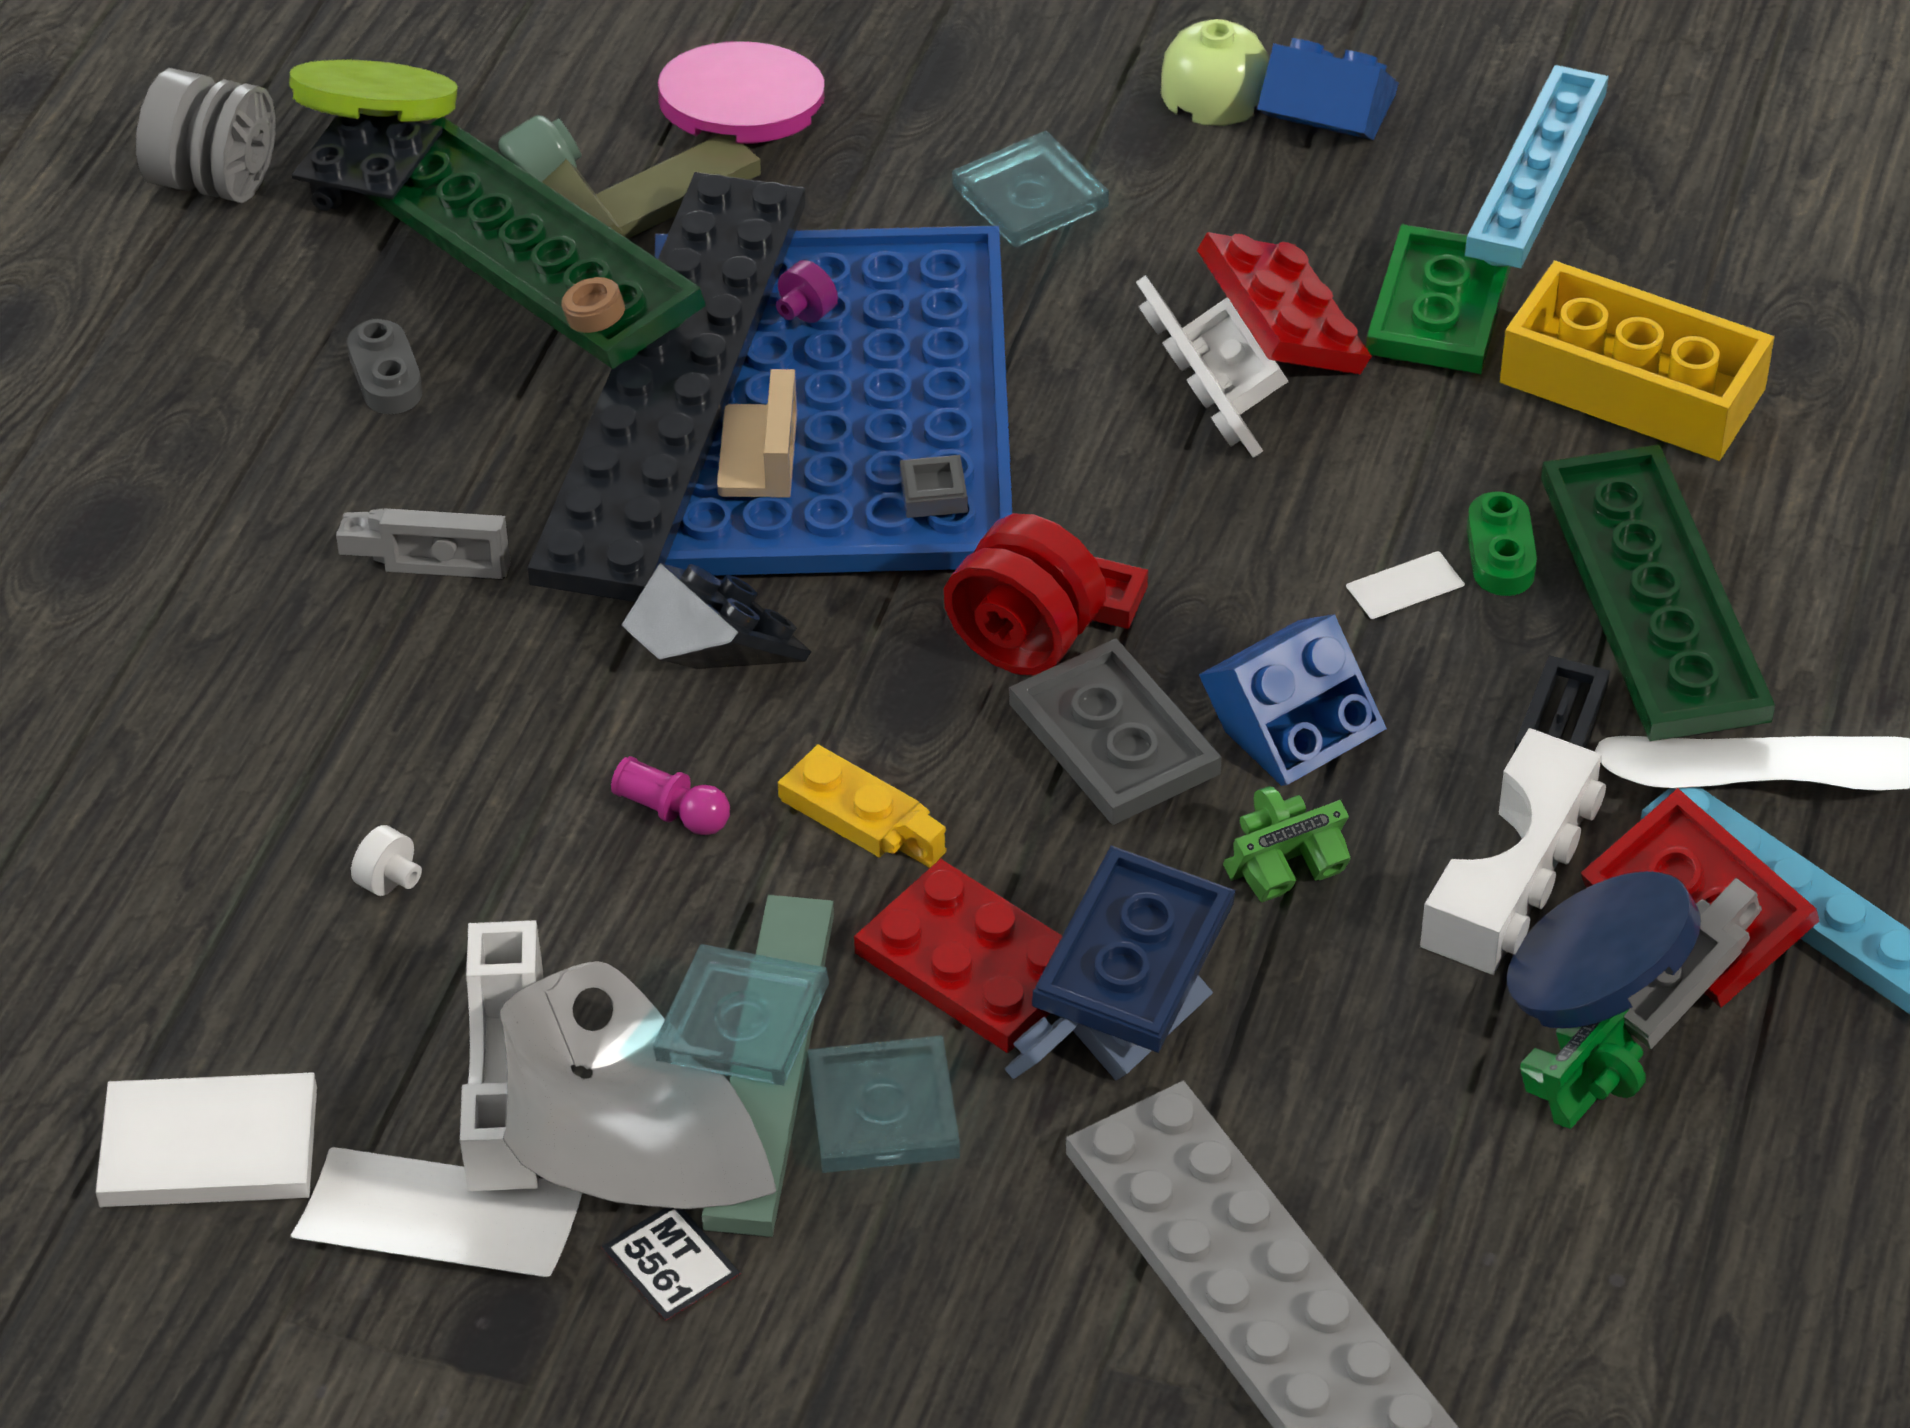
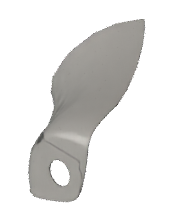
(635, 1126)

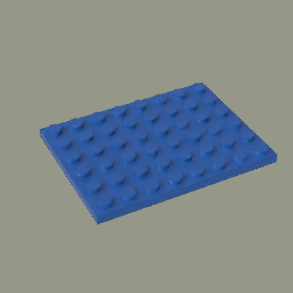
(885, 377)

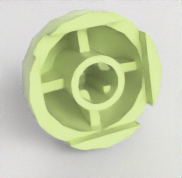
(1214, 72)

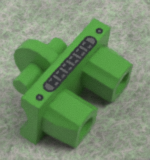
(1281, 832)

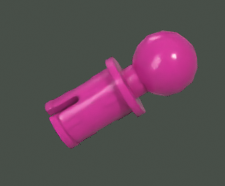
(701, 808)

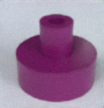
(806, 292)

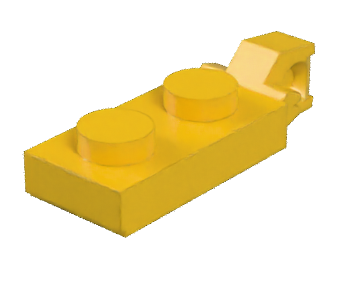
(862, 807)

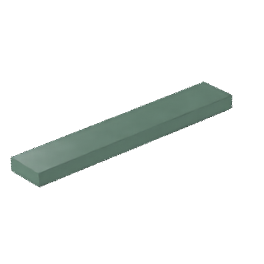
(800, 933)

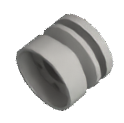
(205, 135)

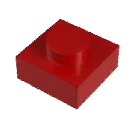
(1123, 592)

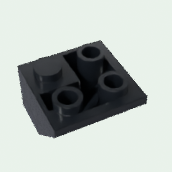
(709, 622)

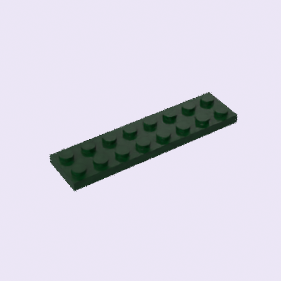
(537, 244)

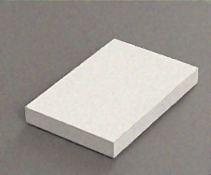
(207, 1140)

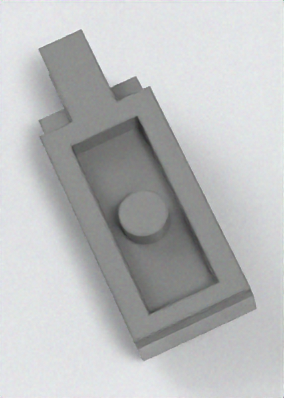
(428, 542)
(1717, 946)

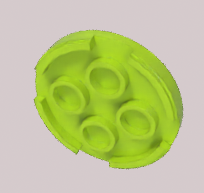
(372, 89)

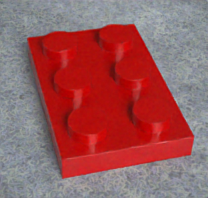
(1284, 303)
(1706, 858)
(963, 952)

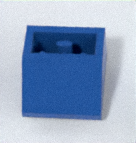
(1327, 91)
(1294, 698)

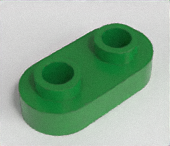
(1501, 543)

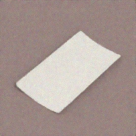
(430, 1214)

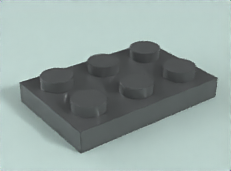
(1115, 731)

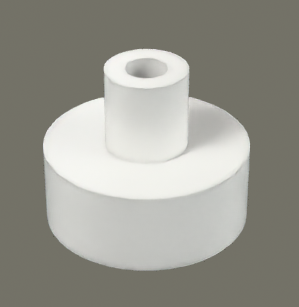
(385, 861)

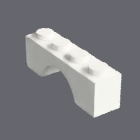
(1485, 903)
(499, 964)

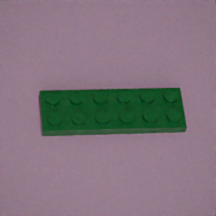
(1656, 593)

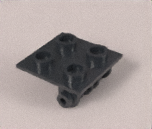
(364, 157)

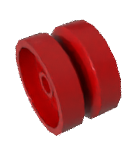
(1025, 594)

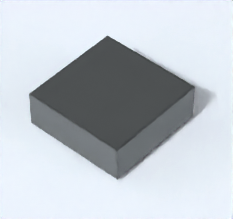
(933, 486)

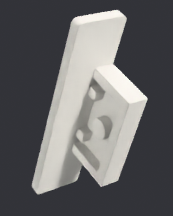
(1225, 361)

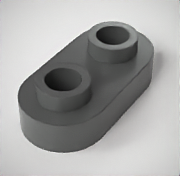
(384, 366)

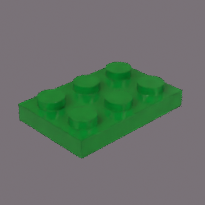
(1436, 302)

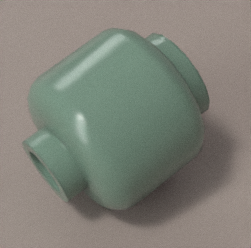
(539, 146)

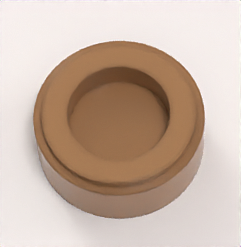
(593, 305)

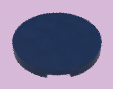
(1603, 949)

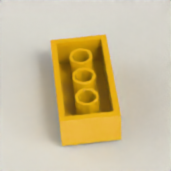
(1636, 360)

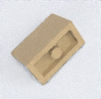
(760, 442)

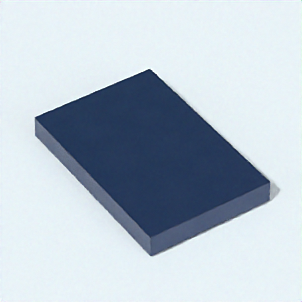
(1133, 949)

